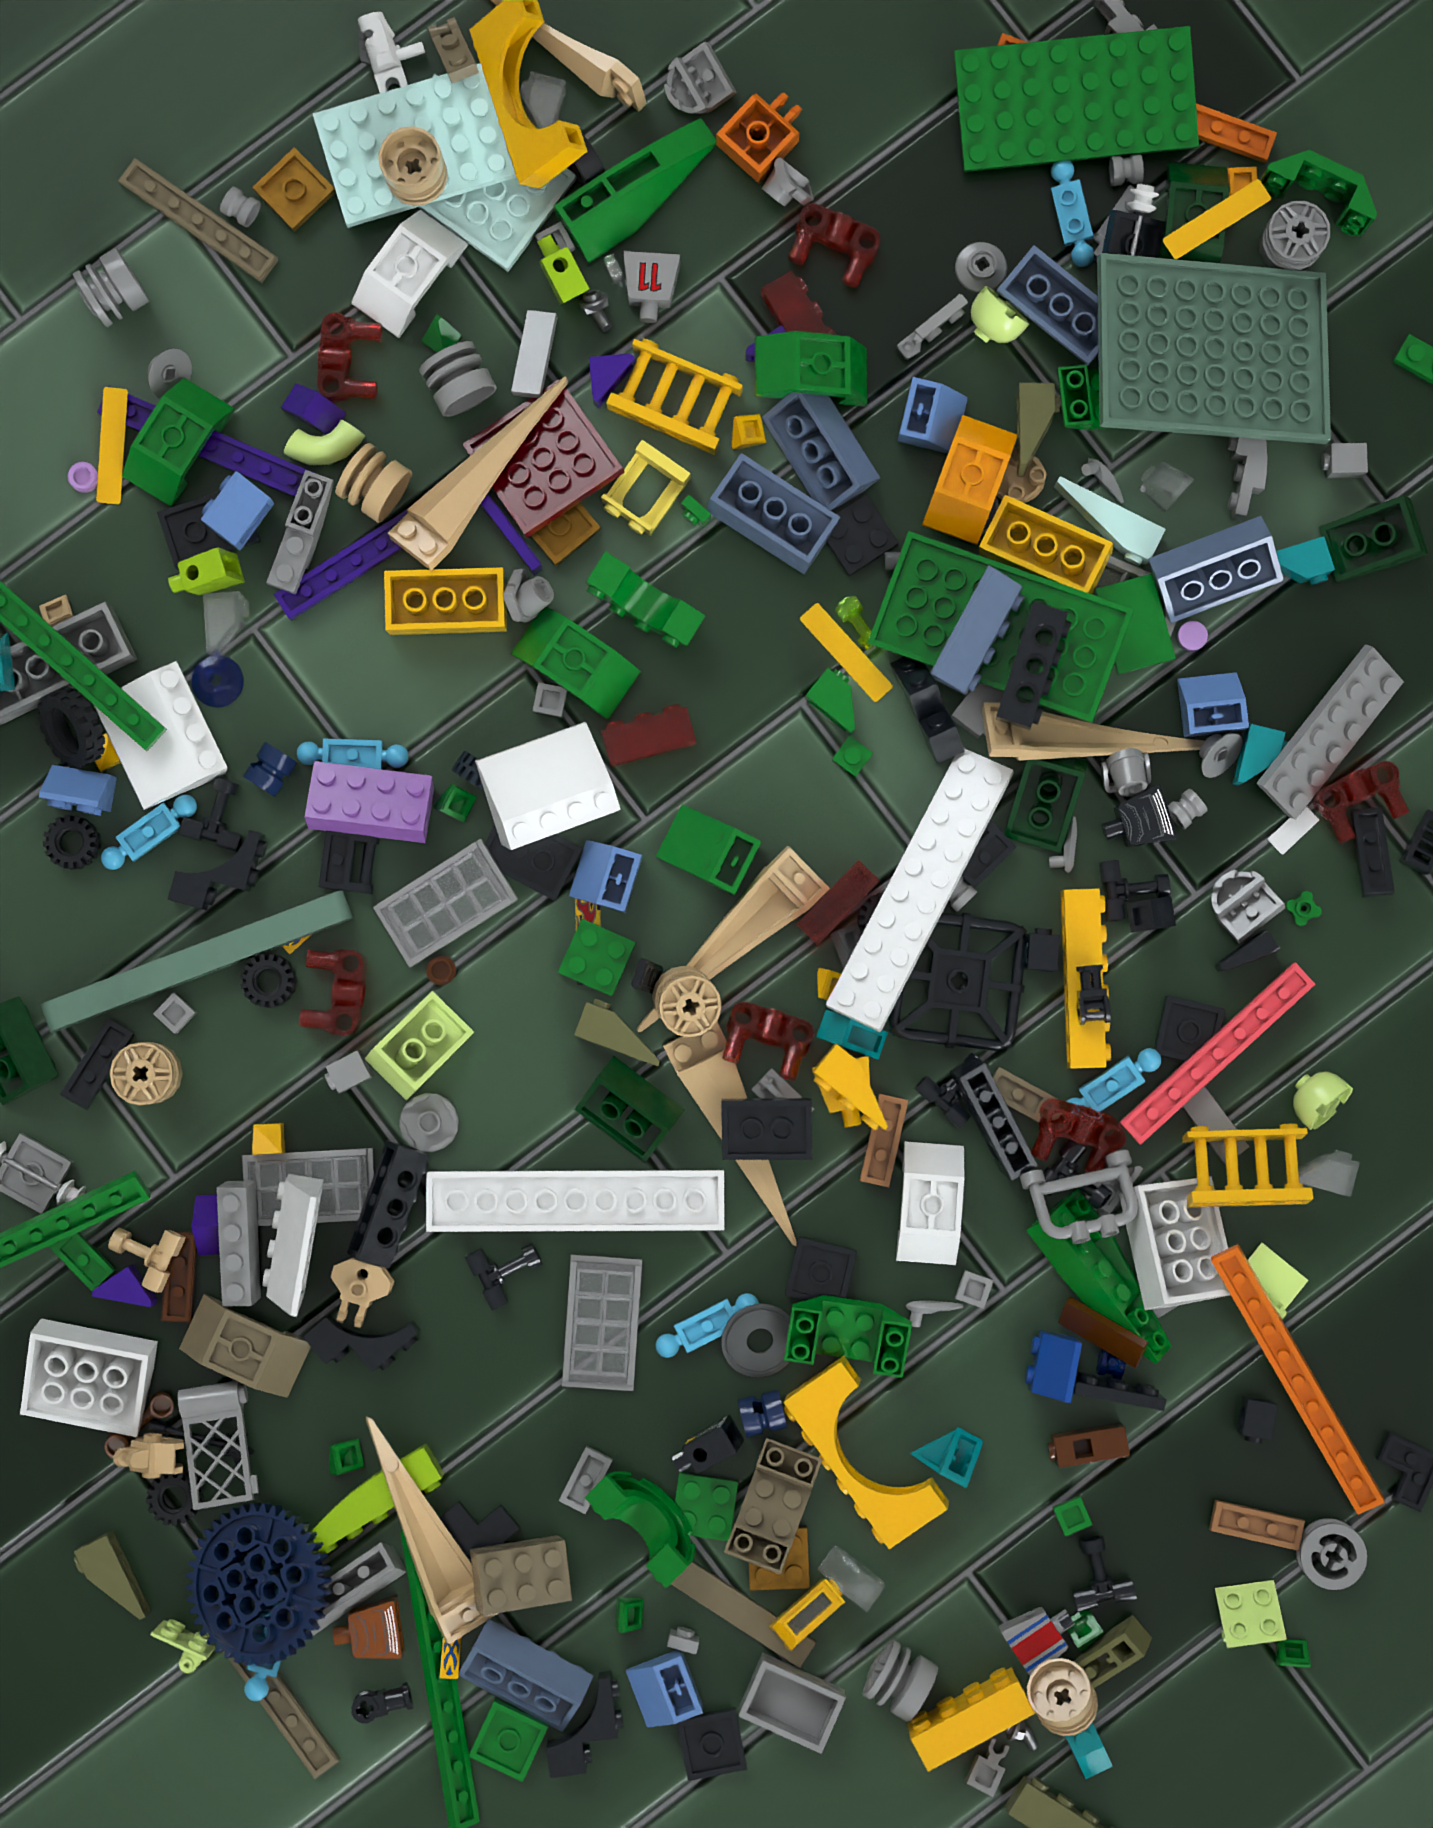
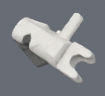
(380, 52)

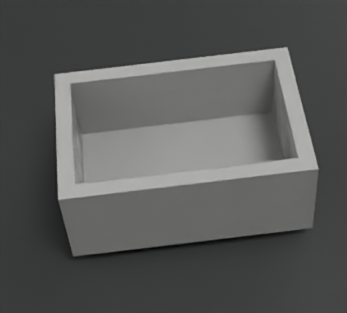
(791, 1703)

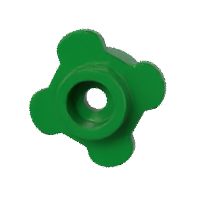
(1312, 910)

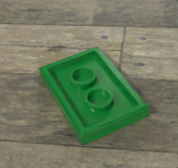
(1147, 635)

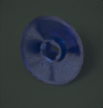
(229, 686)

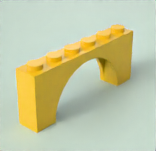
(500, 46)
(890, 1510)

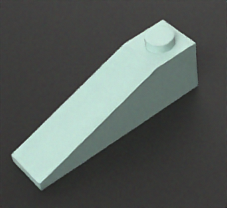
(1129, 532)

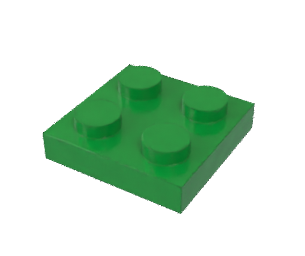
(597, 957)
(707, 1504)
(508, 1740)

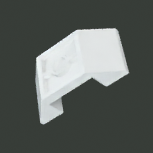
(406, 271)
(931, 1203)

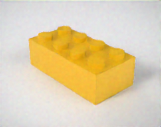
(1045, 546)
(445, 601)
(969, 1718)

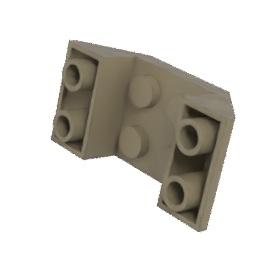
(244, 1348)
(773, 1506)

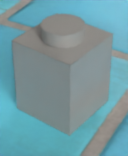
(1345, 460)
(348, 1072)

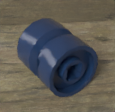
(270, 769)
(752, 1417)

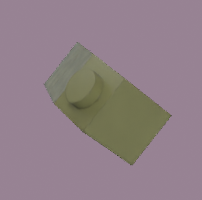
(1034, 416)
(609, 1030)
(109, 1570)
(1114, 1651)

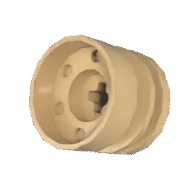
(408, 152)
(369, 480)
(670, 1001)
(163, 1073)
(1056, 1681)

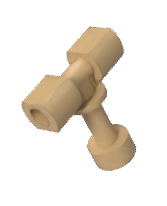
(156, 1258)

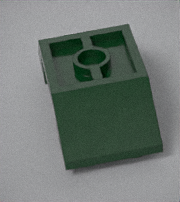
(1192, 192)

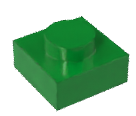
(695, 512)
(852, 756)
(1072, 1515)

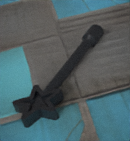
(162, 1428)

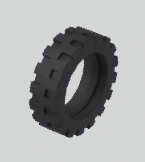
(84, 722)

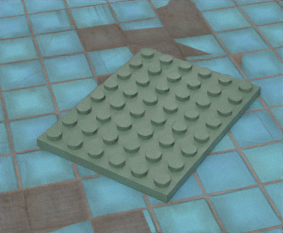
(1213, 349)

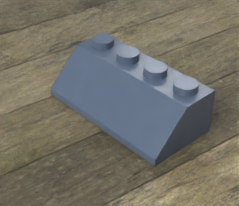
(1055, 303)
(821, 448)
(772, 513)
(1216, 569)
(977, 631)
(526, 1675)

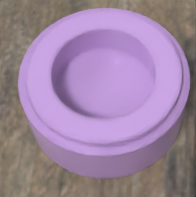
(83, 477)
(1192, 636)

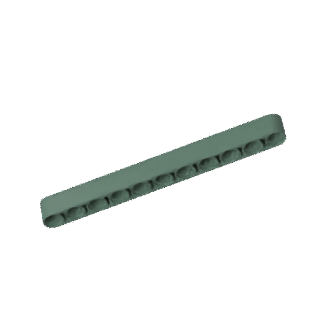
(196, 961)

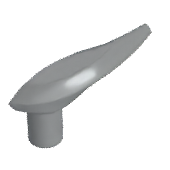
(1103, 476)
(1069, 849)
(919, 1308)

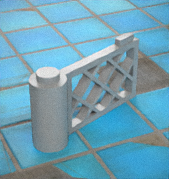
(213, 1404)

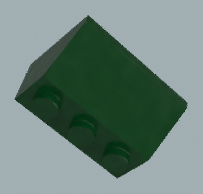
(22, 1053)
(629, 1109)

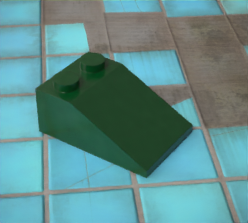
(1374, 539)
(1046, 801)

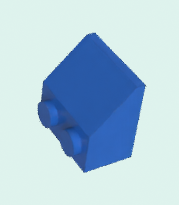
(1053, 1365)

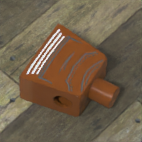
(373, 1630)

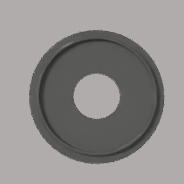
(736, 1334)

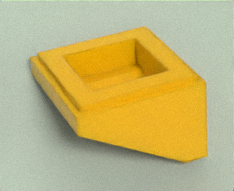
(747, 431)
(826, 982)

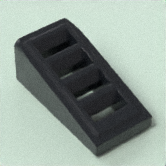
(1412, 861)
(1253, 949)
(646, 975)

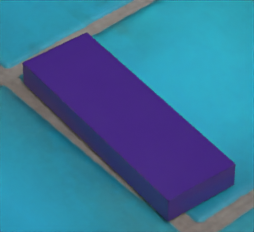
(511, 535)

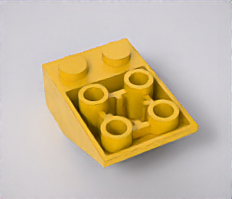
(847, 1078)

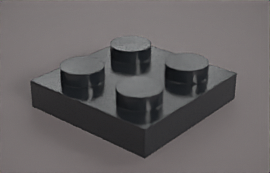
(860, 536)
(1186, 1027)
(820, 1270)
(712, 1744)

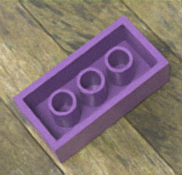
(369, 802)

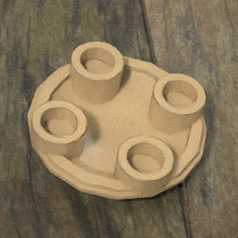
(1024, 487)

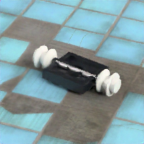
(1135, 232)

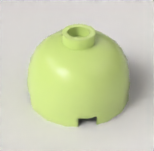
(996, 318)
(1319, 1097)

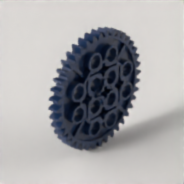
(302, 1598)

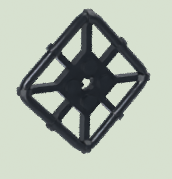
(972, 994)

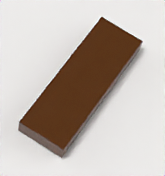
(180, 1286)
(1103, 1332)

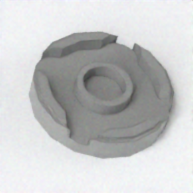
(429, 1122)

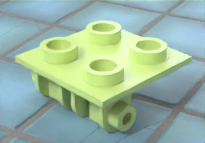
(1277, 1277)
(1250, 1614)
(194, 1645)

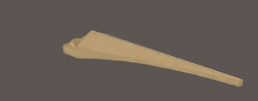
(599, 71)
(444, 511)
(1069, 738)
(769, 903)
(709, 1081)
(438, 1559)

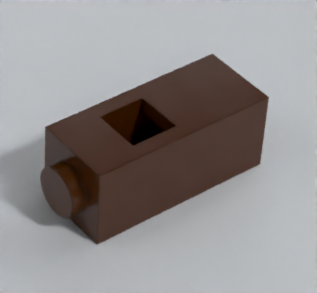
(1088, 1445)

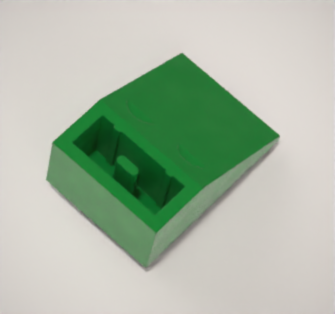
(709, 849)

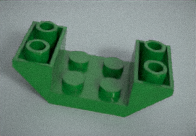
(1329, 178)
(811, 366)
(1079, 397)
(174, 440)
(576, 661)
(850, 1330)

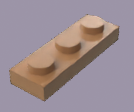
(884, 1144)
(1256, 1525)

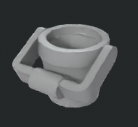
(787, 183)
(526, 596)
(1128, 770)

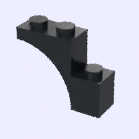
(928, 707)
(238, 872)
(331, 1340)
(569, 1753)

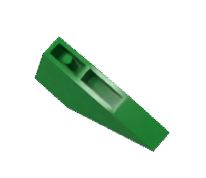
(632, 190)
(1100, 1274)

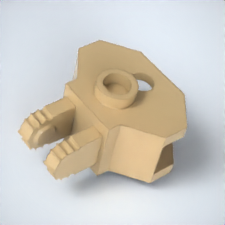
(359, 1289)
(151, 1455)

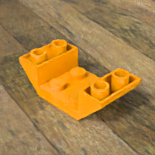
(970, 480)

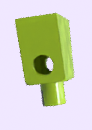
(566, 283)
(207, 572)

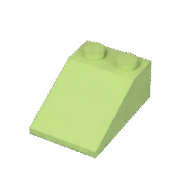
(419, 1045)

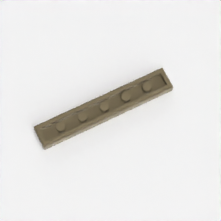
(198, 220)
(738, 1610)
(294, 1722)

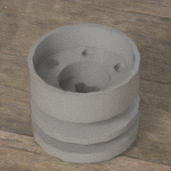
(1279, 242)
(110, 287)
(457, 378)
(902, 1681)

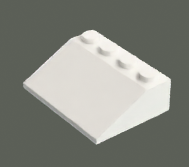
(183, 755)
(547, 786)
(293, 1241)
(1175, 1245)
(87, 1377)

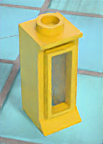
(807, 1613)

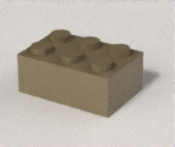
(520, 1575)

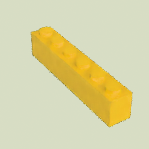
(1083, 947)

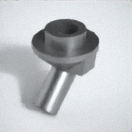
(593, 303)
(1022, 1731)

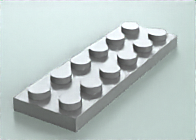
(1330, 732)

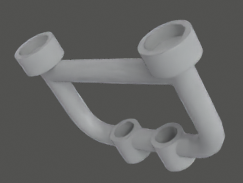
(1080, 1230)

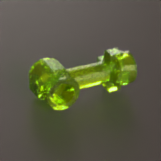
(849, 610)

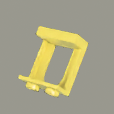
(646, 455)

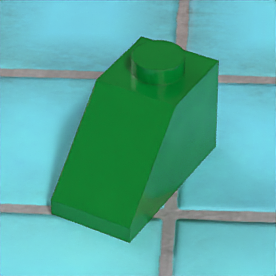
(834, 699)

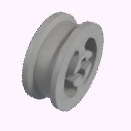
(1351, 1565)

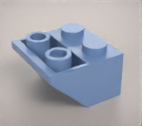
(931, 415)
(236, 510)
(1212, 705)
(81, 788)
(606, 876)
(665, 1689)

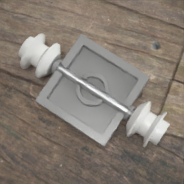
(35, 1174)

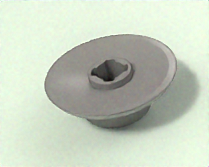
(970, 275)
(168, 370)
(1219, 753)

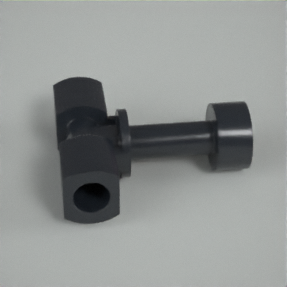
(213, 828)
(1119, 889)
(945, 1098)
(1067, 1167)
(493, 1276)
(1102, 1587)

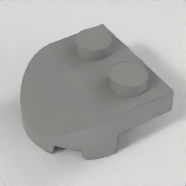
(698, 81)
(1244, 903)

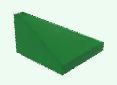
(440, 335)
(455, 802)
(345, 1457)
(1085, 1629)

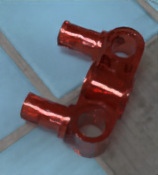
(838, 233)
(335, 358)
(1357, 788)
(346, 995)
(770, 1028)
(1080, 1125)

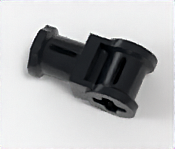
(1092, 996)
(382, 1701)

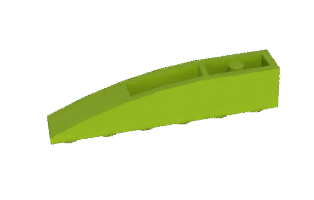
(373, 1500)

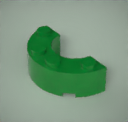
(643, 602)
(650, 1514)

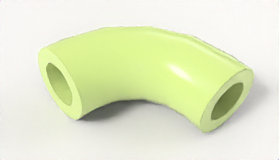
(326, 448)

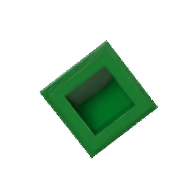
(629, 1614)
(1293, 1653)

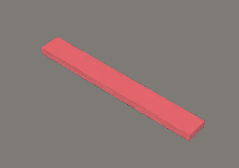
(1217, 1053)

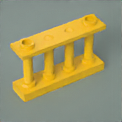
(678, 425)
(1234, 1193)

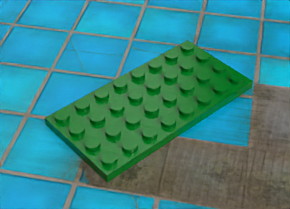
(1076, 98)
(933, 590)

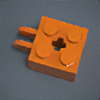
(759, 119)

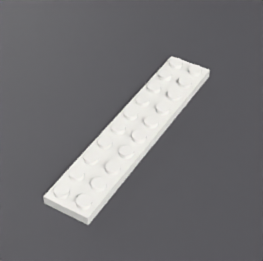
(919, 889)
(575, 1200)

